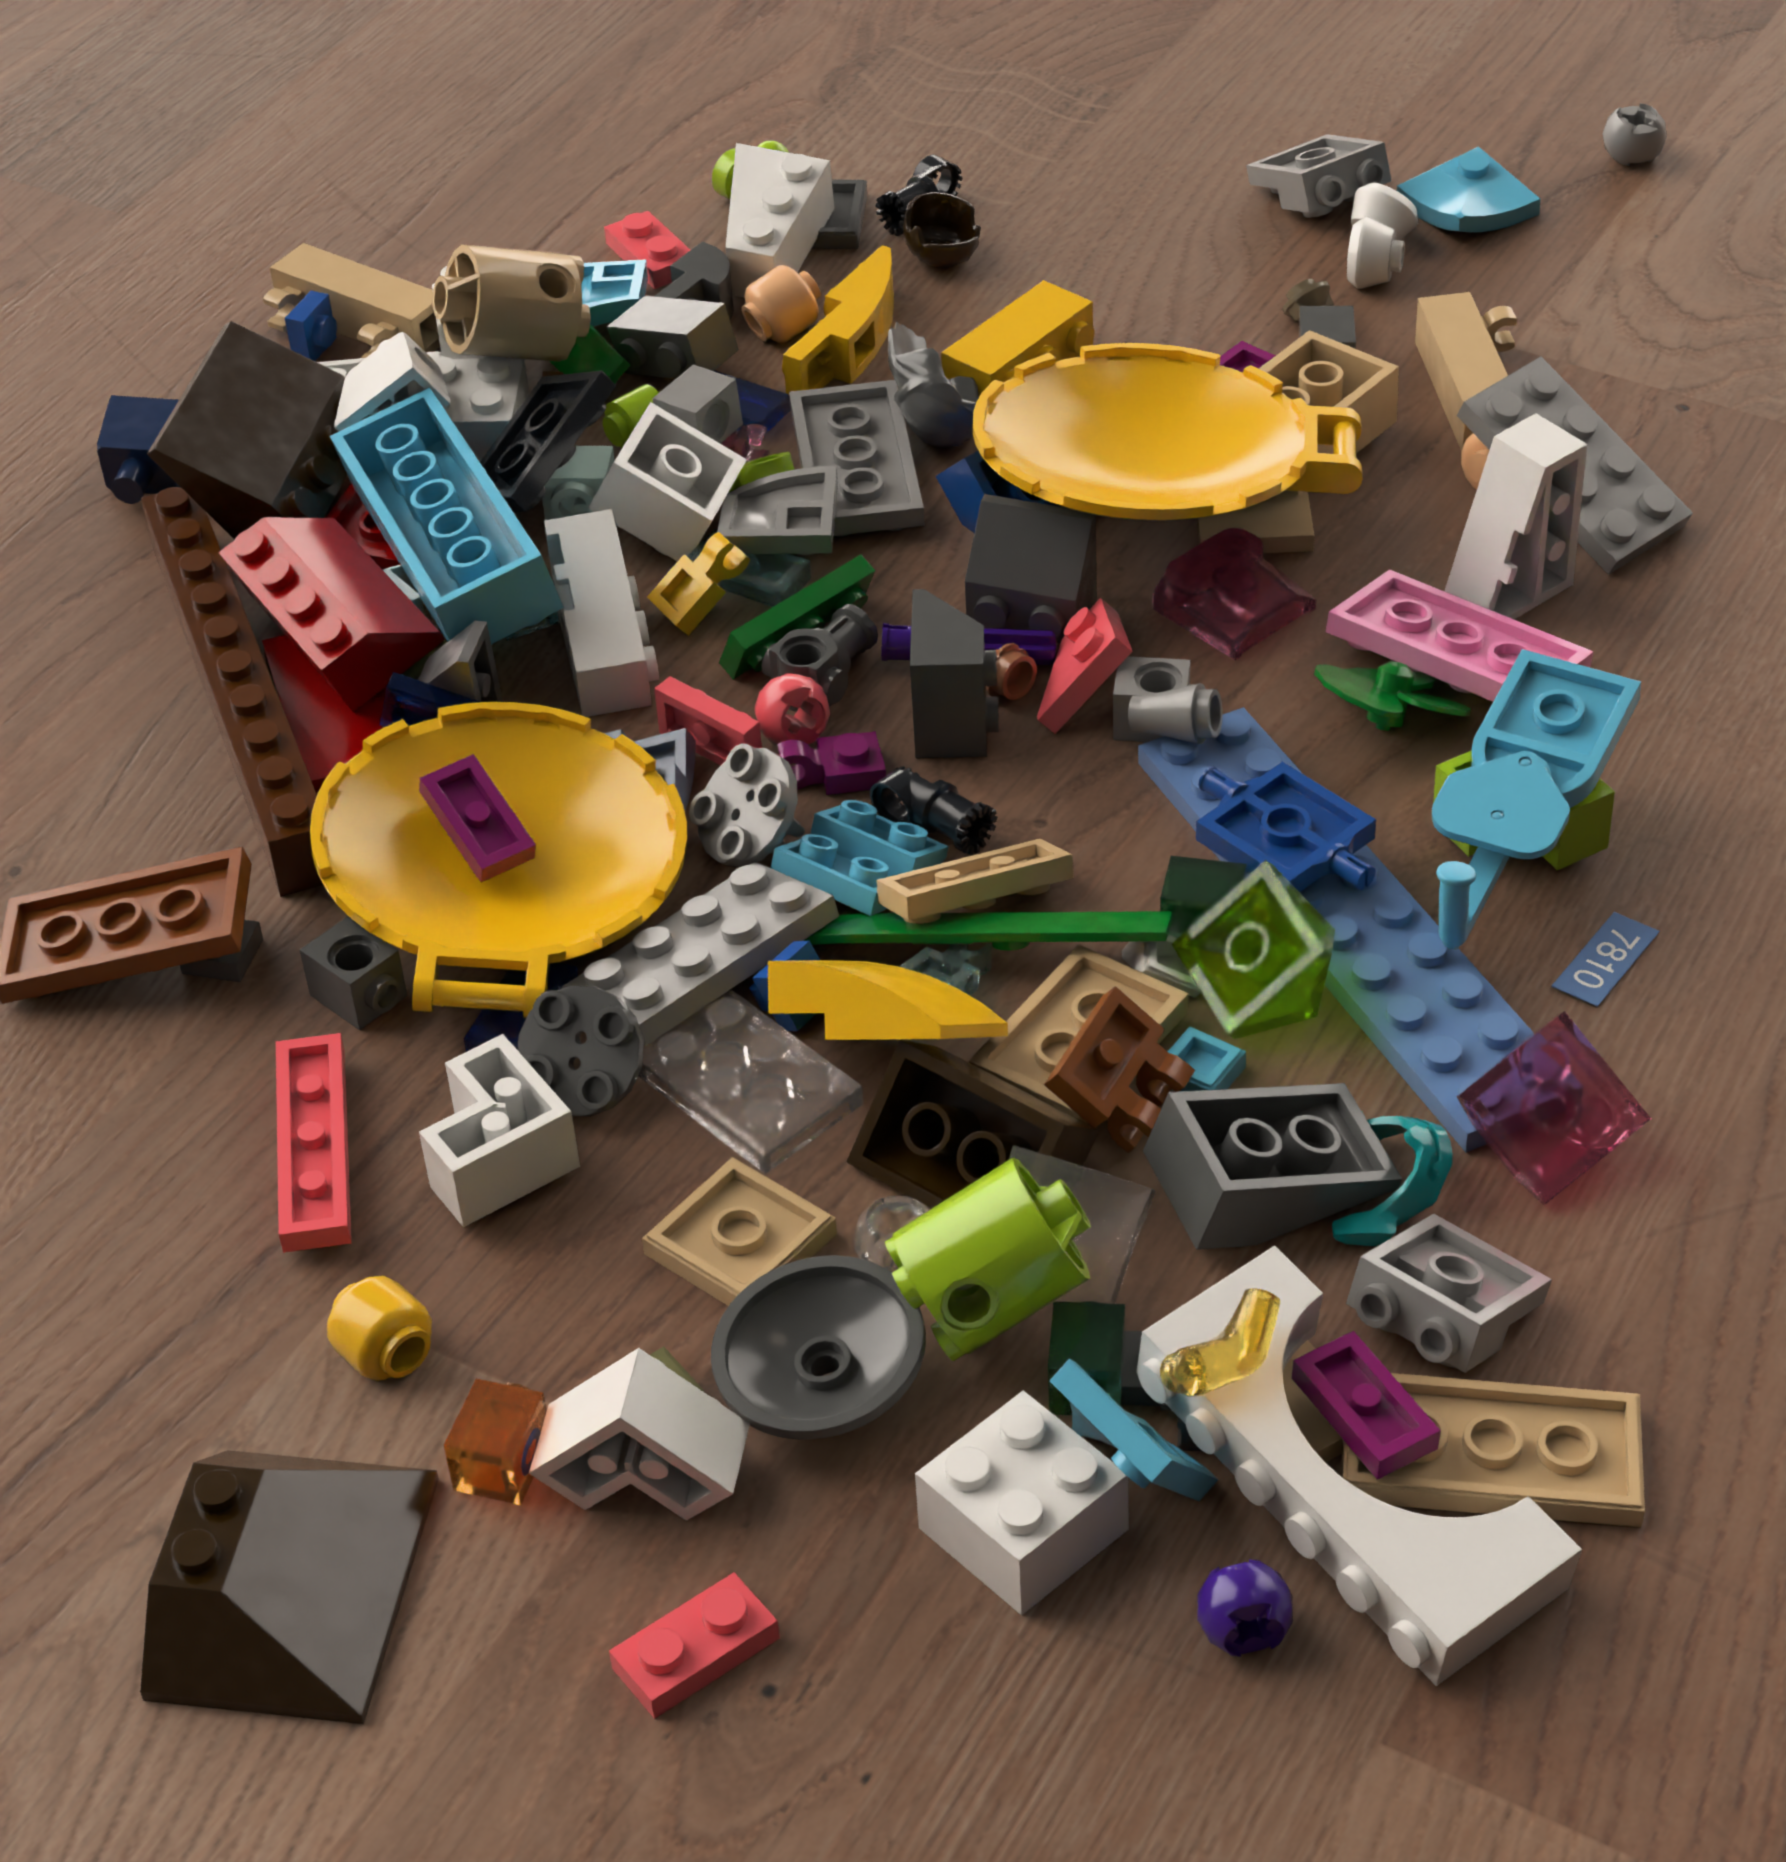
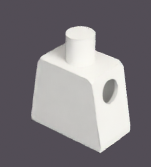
(387, 377)

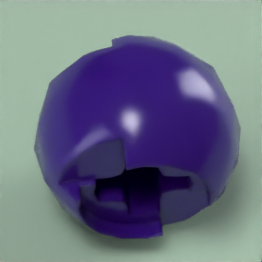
(1245, 1607)

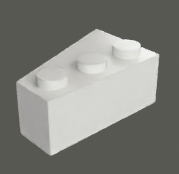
(774, 211)
(1522, 520)
(599, 614)

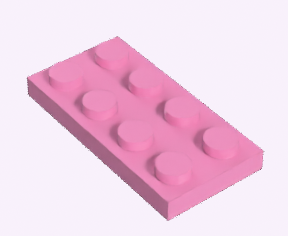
(1442, 634)

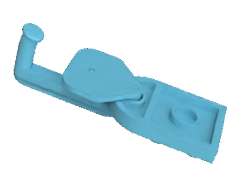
(1527, 769)

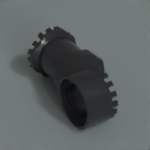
(894, 204)
(934, 808)

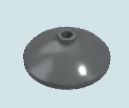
(814, 1322)

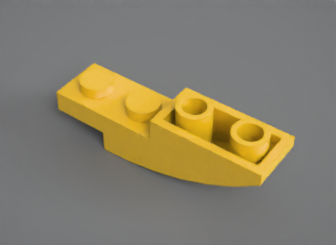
(851, 333)

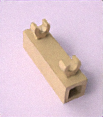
(362, 299)
(1461, 350)

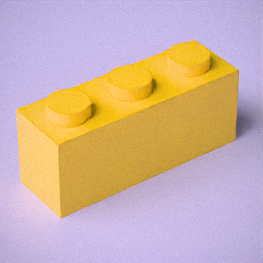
(1033, 325)

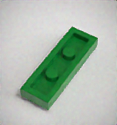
(803, 610)

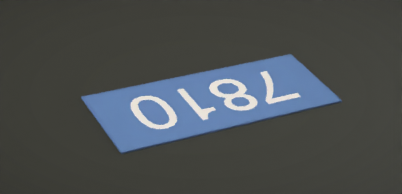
(1605, 959)

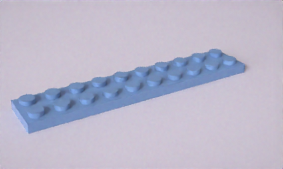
(1387, 963)

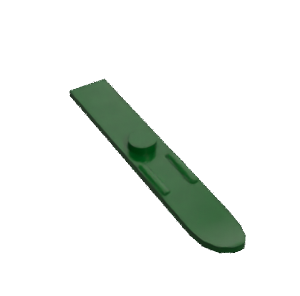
(1004, 929)

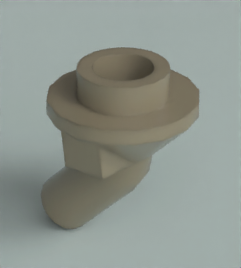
(1307, 294)

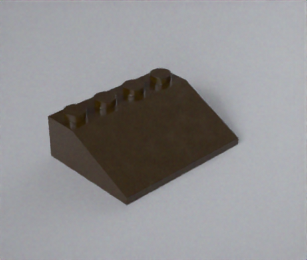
(254, 433)

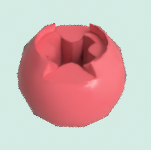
(793, 691)

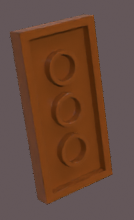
(124, 925)

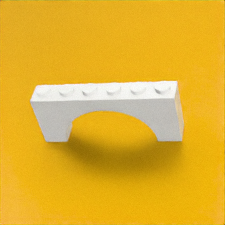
(1426, 1580)

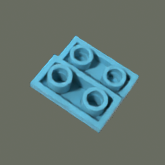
(854, 849)

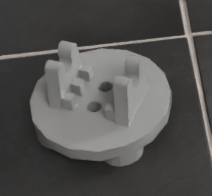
(747, 807)

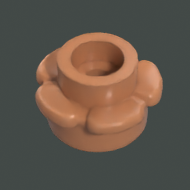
(1014, 672)

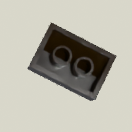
(951, 1123)

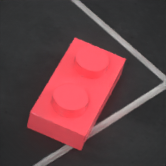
(646, 238)
(709, 721)
(694, 1645)

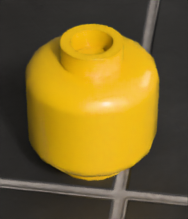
(379, 1328)

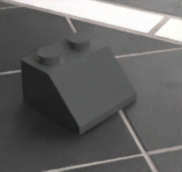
(1030, 565)
(950, 681)

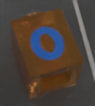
(495, 1441)

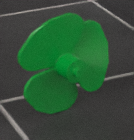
(1385, 692)

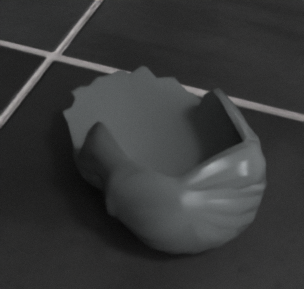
(932, 405)

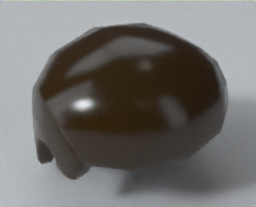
(941, 229)

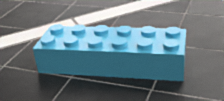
(446, 519)

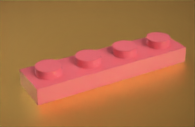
(312, 1143)

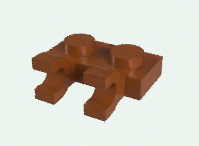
(1105, 1058)

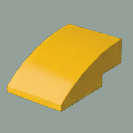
(878, 1001)

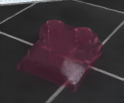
(1229, 593)
(1552, 1108)

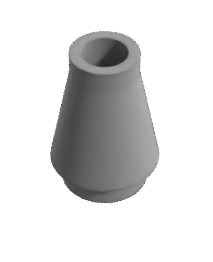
(1179, 713)

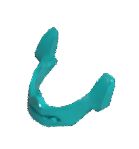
(1418, 1191)

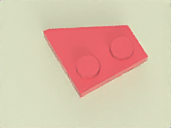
(1085, 659)

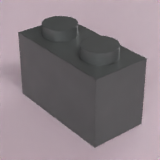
(673, 334)

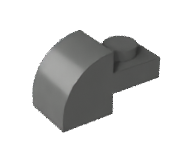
(701, 276)

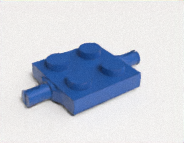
(1287, 823)

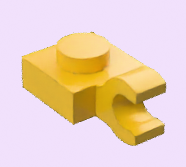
(692, 586)

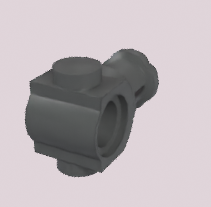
(824, 652)

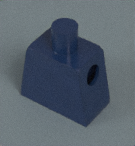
(123, 446)

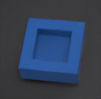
(311, 325)

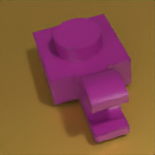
(840, 762)

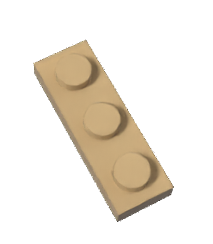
(975, 880)

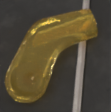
(1231, 1354)

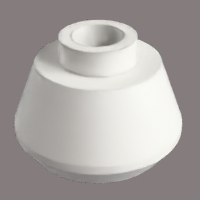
(1385, 207)
(1373, 253)

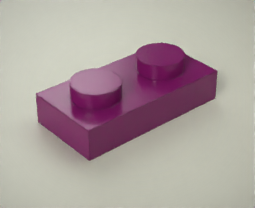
(477, 818)
(1365, 1405)

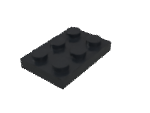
(544, 435)

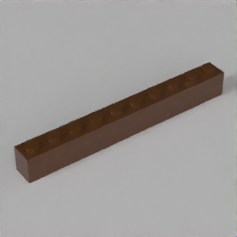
(236, 685)

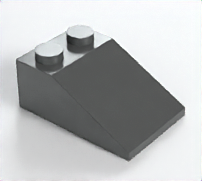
(1265, 1160)

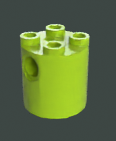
(990, 1256)

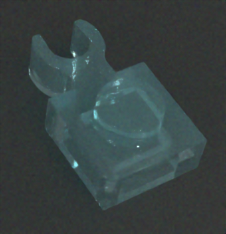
(954, 966)

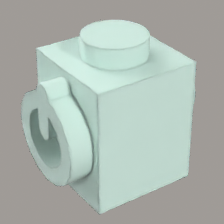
(577, 482)

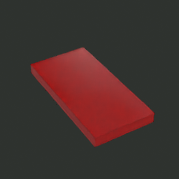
(317, 716)

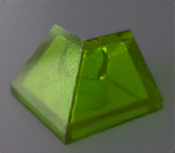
(1259, 955)

